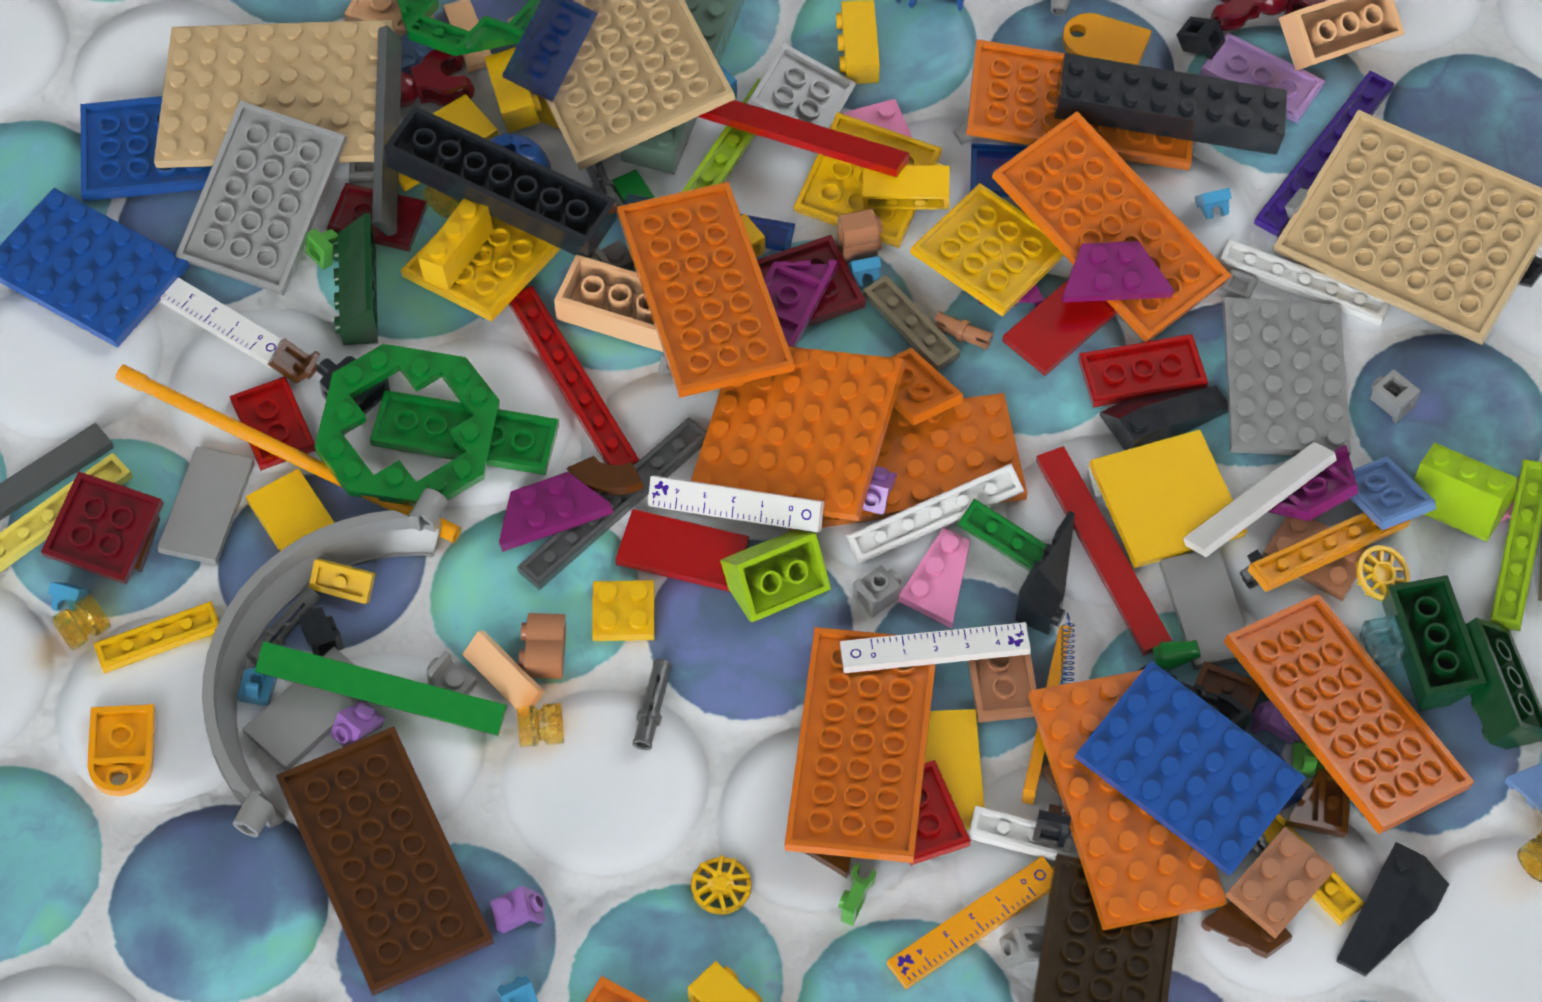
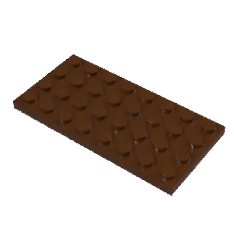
(384, 860)

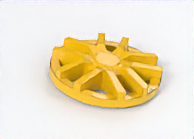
(1381, 572)
(721, 885)

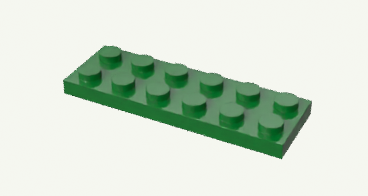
(424, 426)

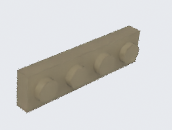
(911, 323)

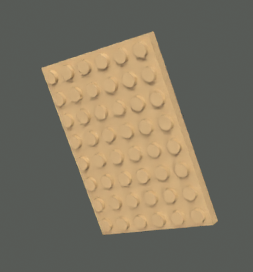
(295, 69)
(636, 78)
(1417, 226)

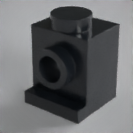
(1201, 36)
(320, 631)

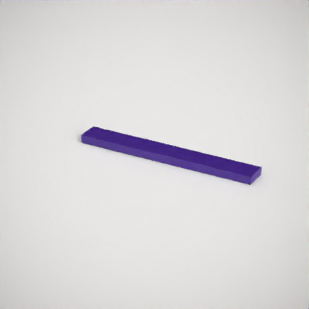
(1366, 98)

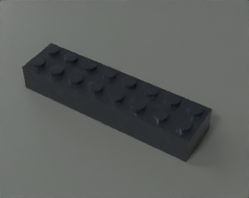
(1171, 103)
(505, 181)

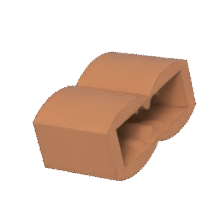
(859, 235)
(544, 645)

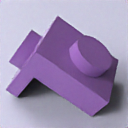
(879, 490)
(1269, 718)
(356, 723)
(518, 908)

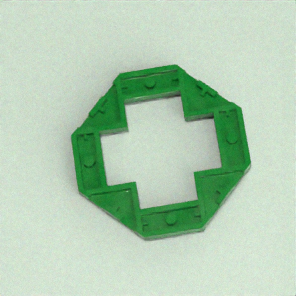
(485, 35)
(420, 369)

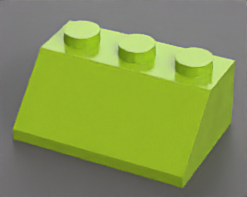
(1465, 491)
(776, 574)

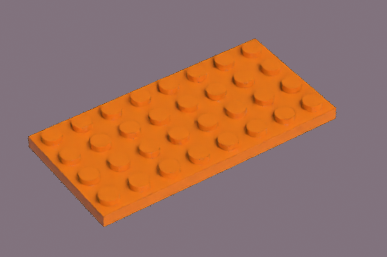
(1016, 101)
(1088, 194)
(704, 289)
(944, 453)
(1348, 713)
(859, 756)
(1128, 857)

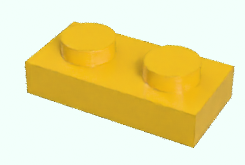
(342, 581)

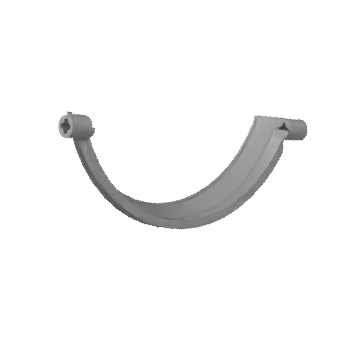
(261, 600)

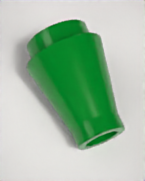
(1175, 653)

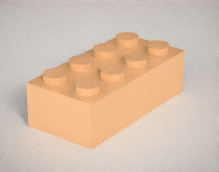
(1338, 29)
(606, 302)

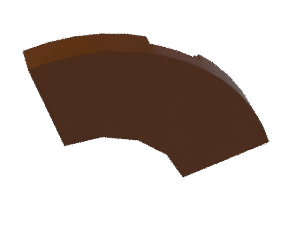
(607, 478)

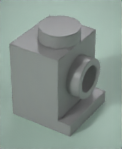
(1395, 395)
(874, 597)

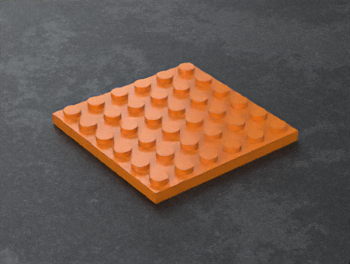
(805, 430)

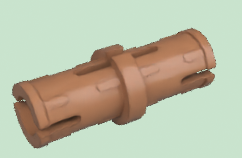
(963, 330)

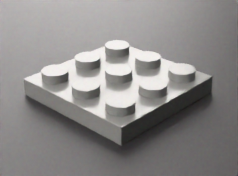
(802, 88)

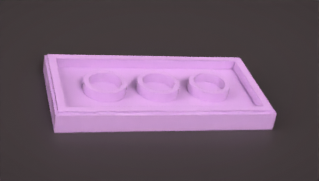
(1249, 64)

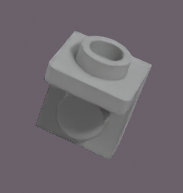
(614, 254)
(448, 675)
(1021, 945)

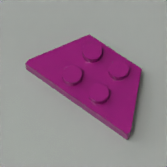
(1115, 273)
(797, 292)
(1322, 492)
(549, 509)

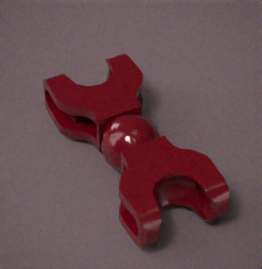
(1237, 12)
(433, 81)

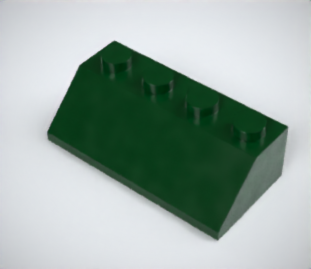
(356, 283)
(1436, 642)
(1508, 701)

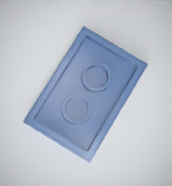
(1389, 494)

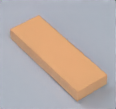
(463, 16)
(502, 671)

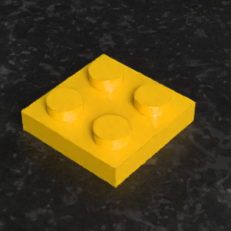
(623, 610)

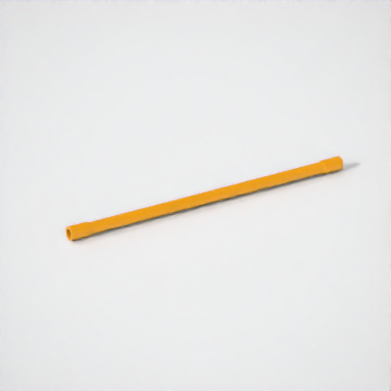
(141, 382)

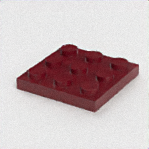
(842, 292)
(102, 527)

